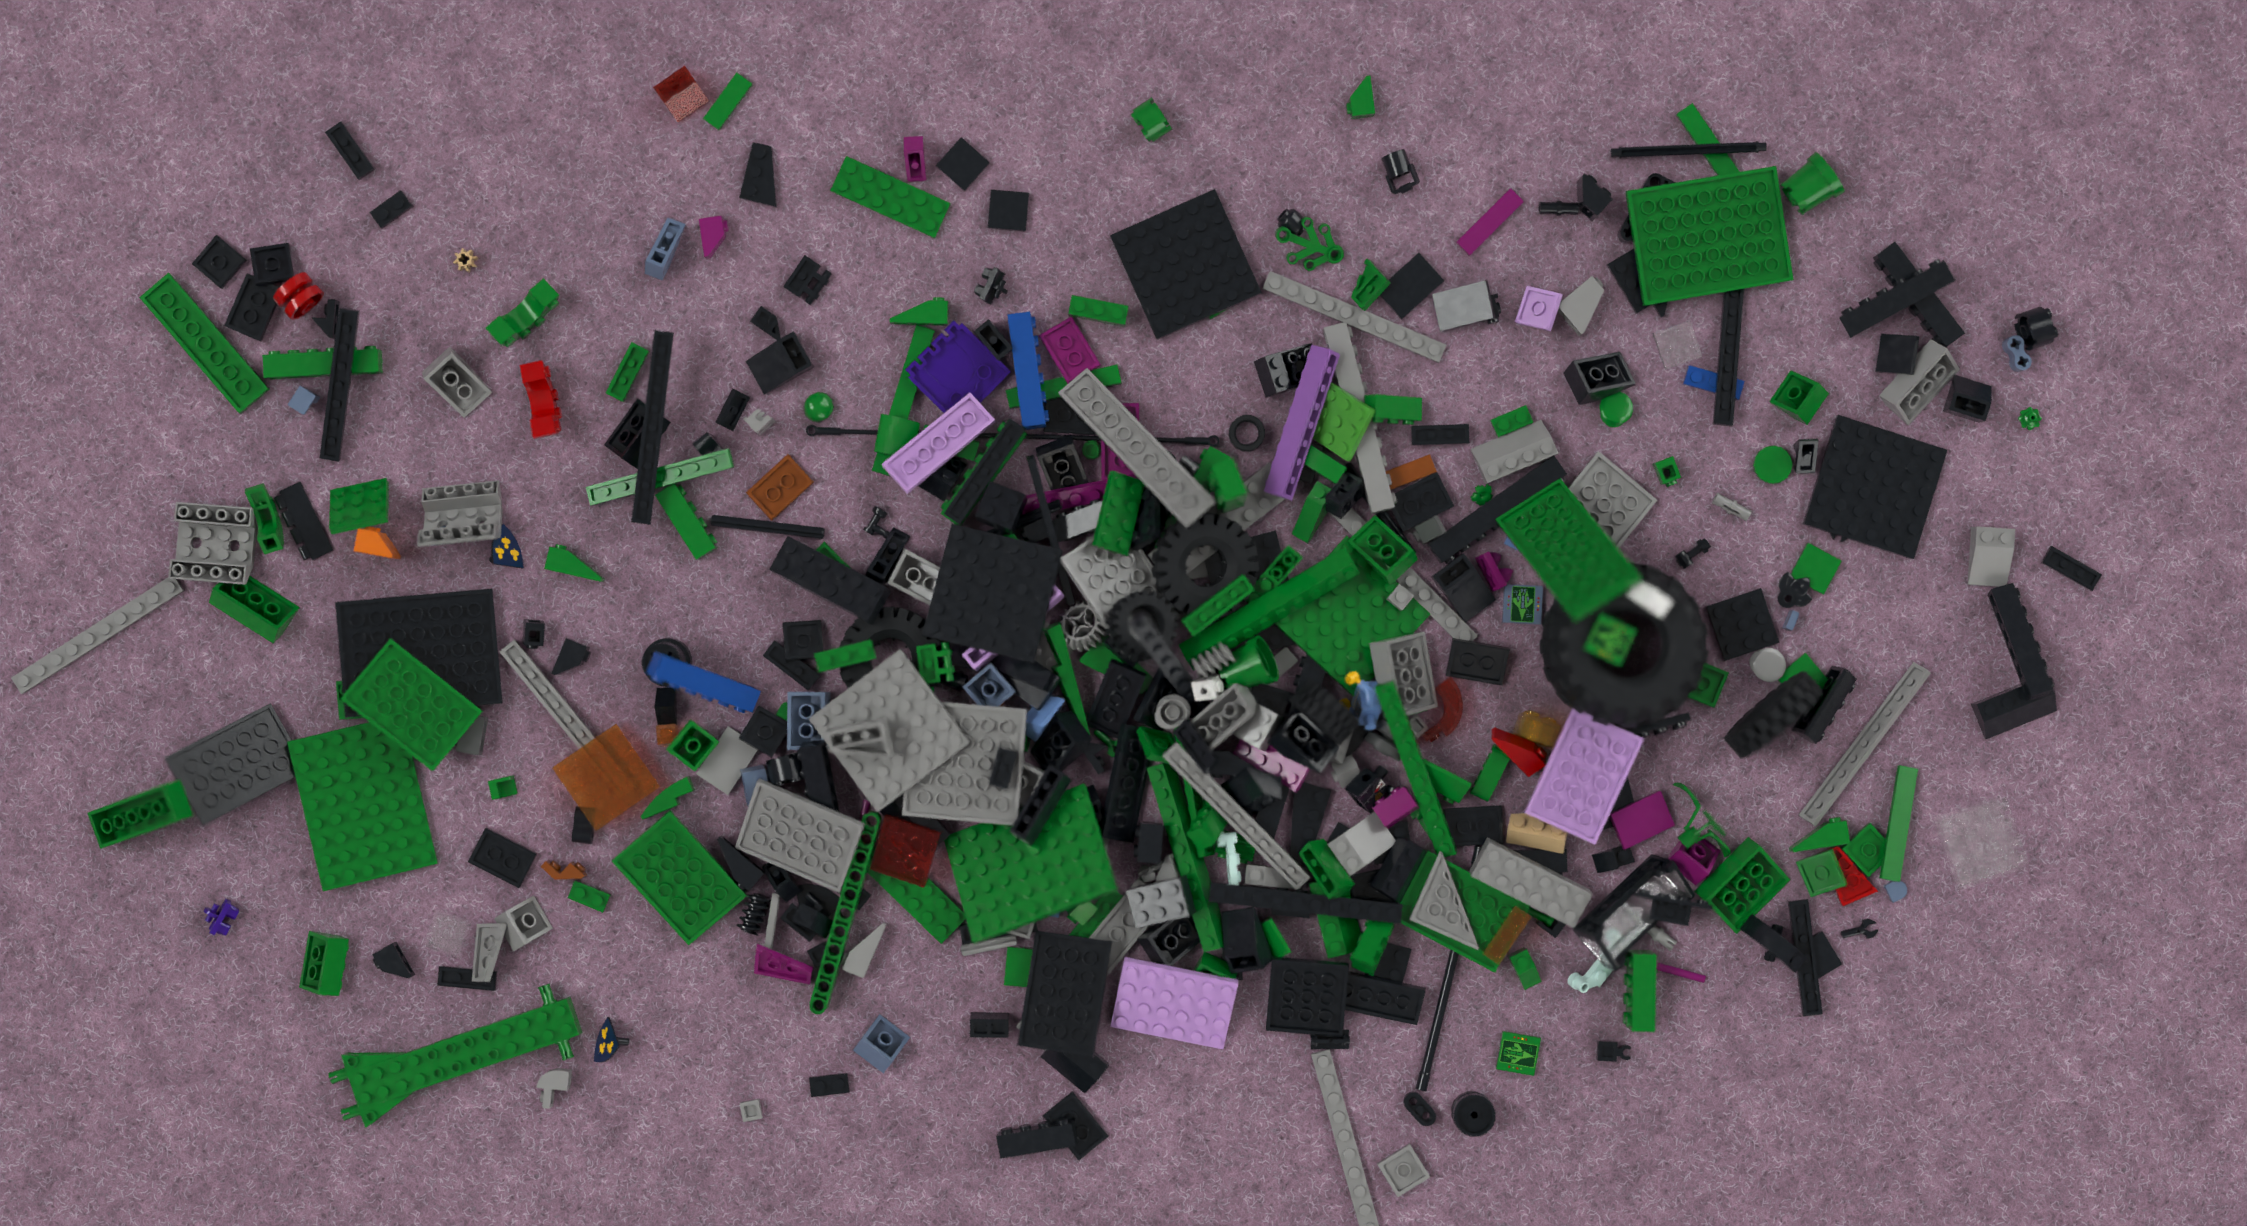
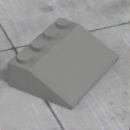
(1408, 664)

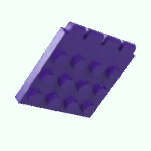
(956, 368)

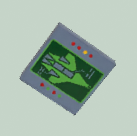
(1522, 604)

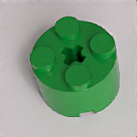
(1151, 119)

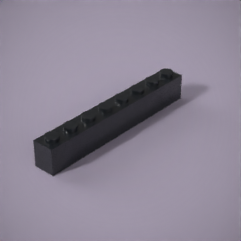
(1483, 519)

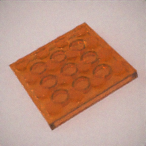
(606, 777)

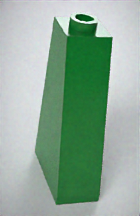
(1100, 657)

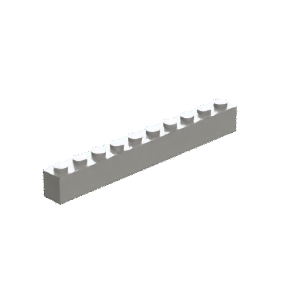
(1368, 454)

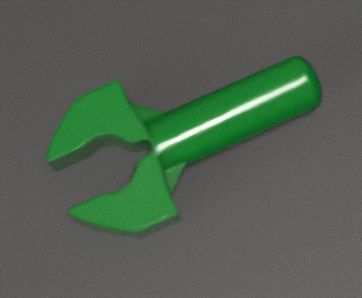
(1109, 742)

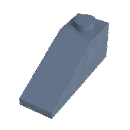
(664, 249)

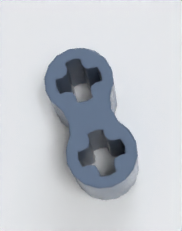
(2016, 353)

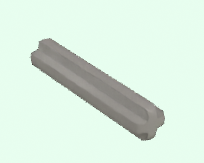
(988, 945)

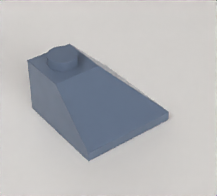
(989, 687)

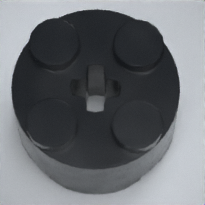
(2036, 327)
(784, 769)

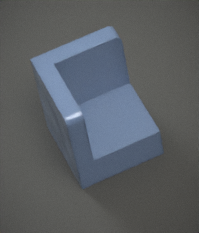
(303, 400)

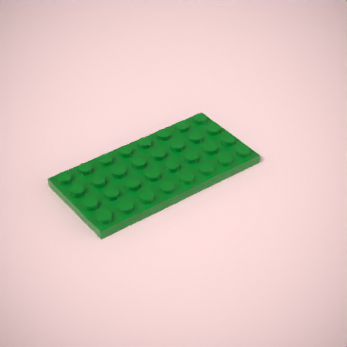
(1568, 550)

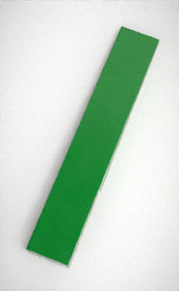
(1064, 670)

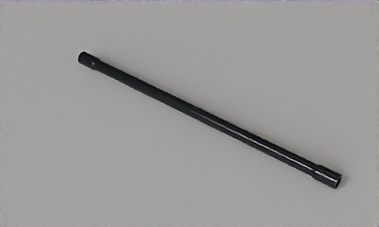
(1424, 1074)

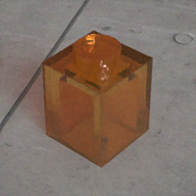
(666, 734)

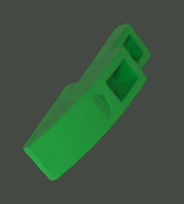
(1275, 573)

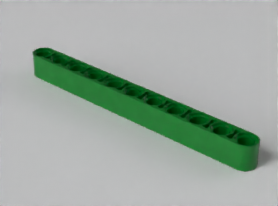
(840, 920)

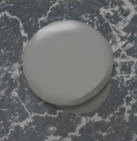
(1768, 664)
(1171, 711)

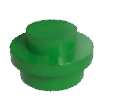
(1091, 449)

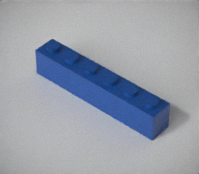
(1026, 370)
(703, 682)

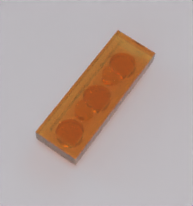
(1507, 935)

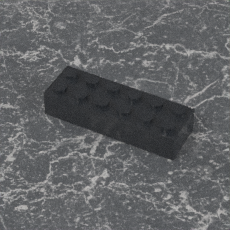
(830, 580)

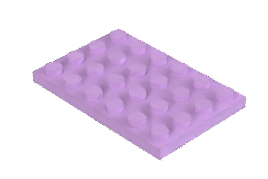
(1583, 776)
(1174, 1003)

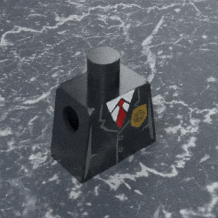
(1368, 788)

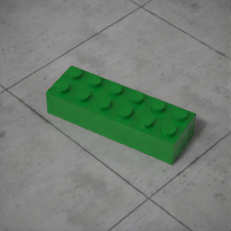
(140, 814)

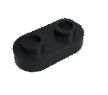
(1419, 1108)

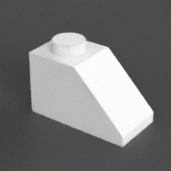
(1649, 599)

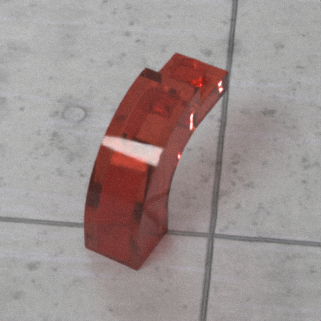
(1452, 713)

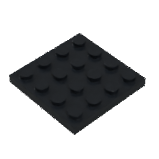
(1307, 996)

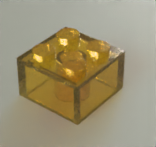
(1536, 729)

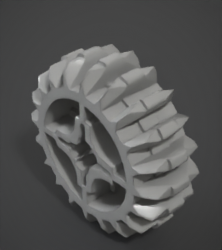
(1083, 635)

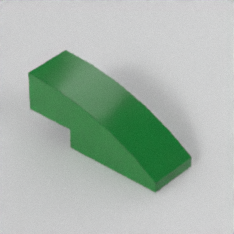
(1324, 465)
(669, 797)

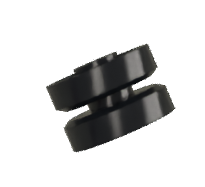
(1473, 1125)

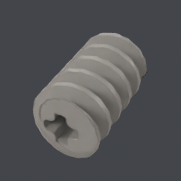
(1212, 660)

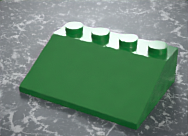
(1742, 884)

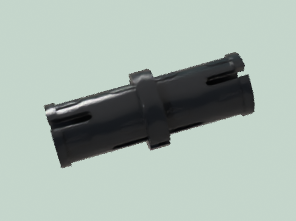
(1558, 208)

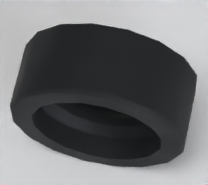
(1245, 447)

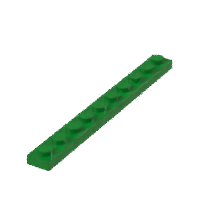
(1415, 768)

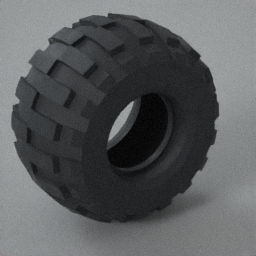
(1621, 701)

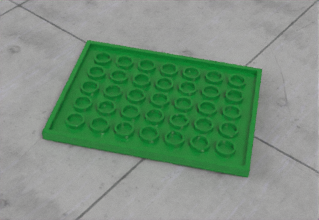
(1709, 235)
(361, 805)
(1016, 884)

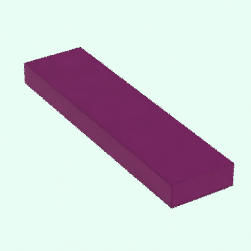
(1489, 221)

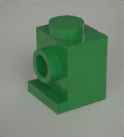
(1670, 465)

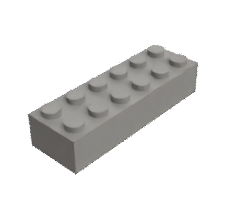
(1530, 882)

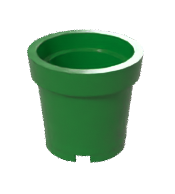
(1812, 184)
(1253, 665)

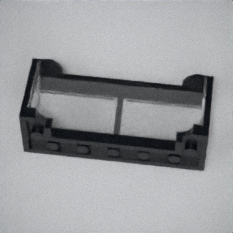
(1624, 919)

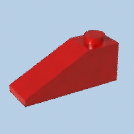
(1521, 751)

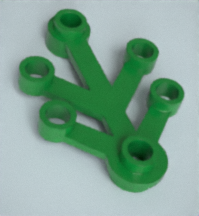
(1312, 245)

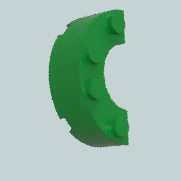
(525, 316)

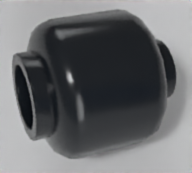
(1291, 220)

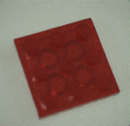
(905, 850)

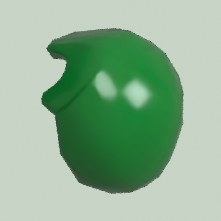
(818, 407)

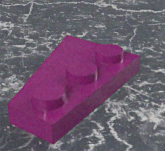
(781, 966)

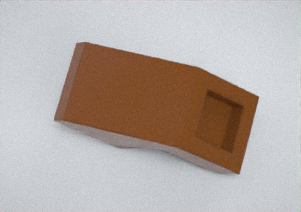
(572, 871)

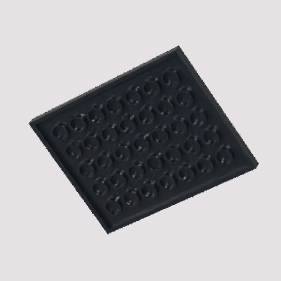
(443, 631)

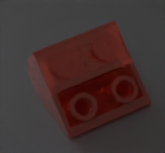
(681, 94)

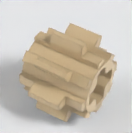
(461, 256)

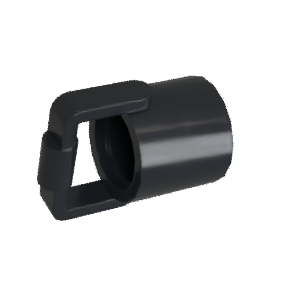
(1396, 166)

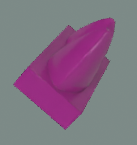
(1495, 577)

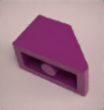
(914, 158)
(713, 233)

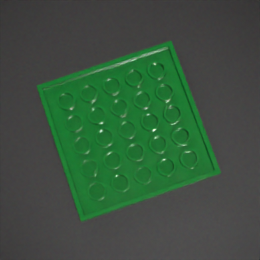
(1346, 619)

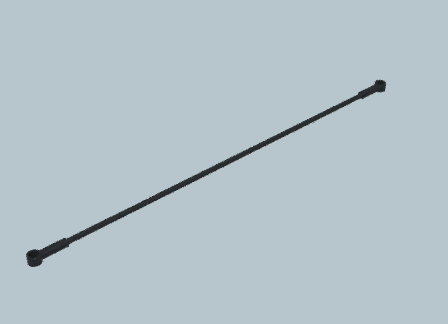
(1187, 440)

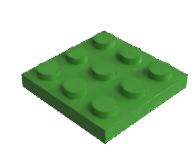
(1342, 422)

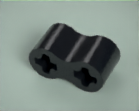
(582, 829)

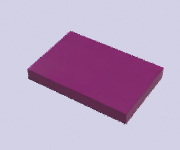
(1069, 349)
(1641, 819)

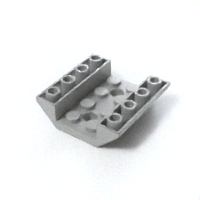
(461, 511)
(217, 529)

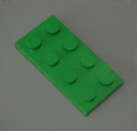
(1118, 513)

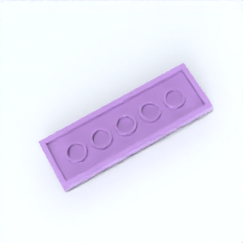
(938, 443)

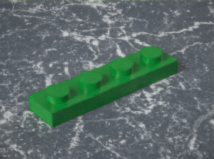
(1217, 605)

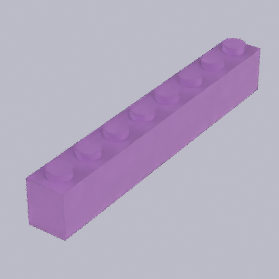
(1301, 422)

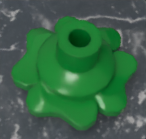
(2029, 418)

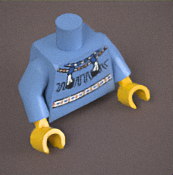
(1365, 703)

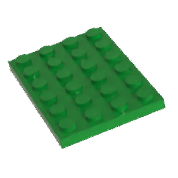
(411, 705)
(679, 877)
(1482, 903)

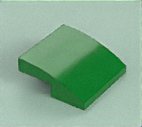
(894, 434)

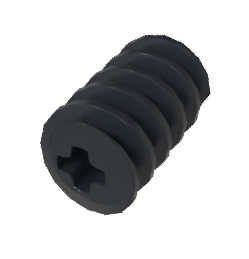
(753, 913)

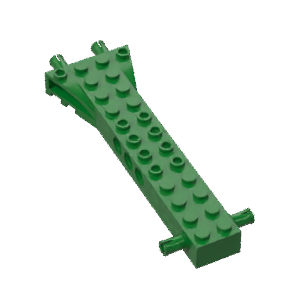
(390, 1077)

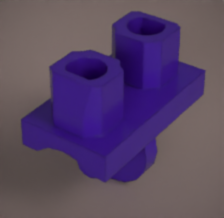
(218, 925)

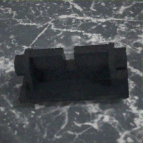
(1330, 1042)

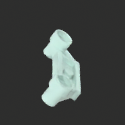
(1232, 858)
(1594, 977)

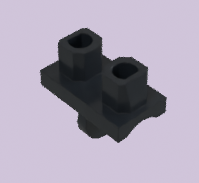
(993, 287)

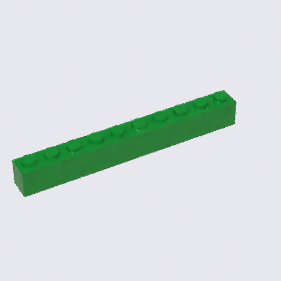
(1272, 606)
(1177, 823)

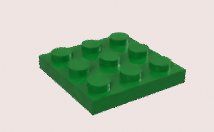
(359, 506)

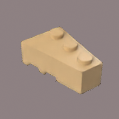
(1534, 833)

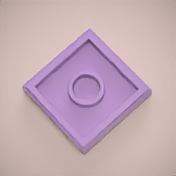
(1538, 308)

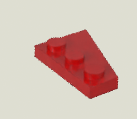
(1857, 886)

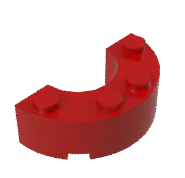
(542, 399)

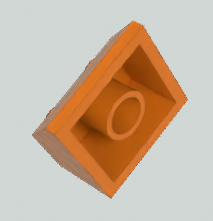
(374, 542)

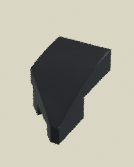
(767, 322)

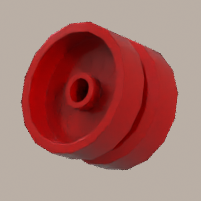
(298, 295)

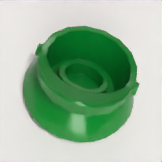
(1616, 409)

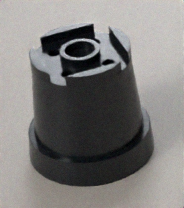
(663, 646)

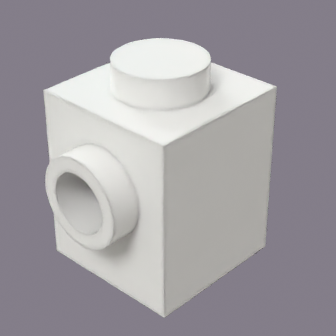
(1207, 688)

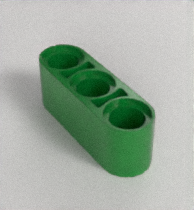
(1491, 774)

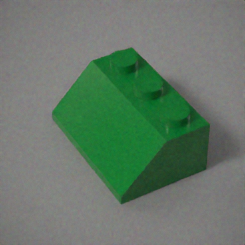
(1447, 783)
(324, 963)

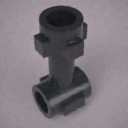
(1684, 558)

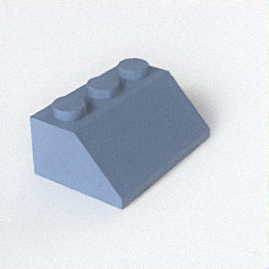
(799, 710)

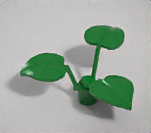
(1691, 835)

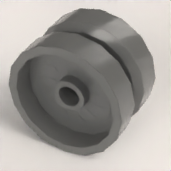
(1383, 743)

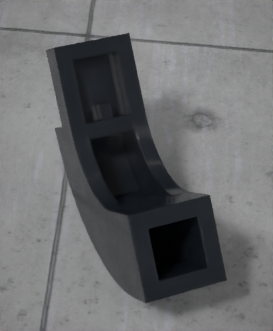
(1773, 942)

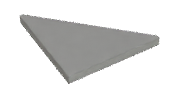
(1441, 906)

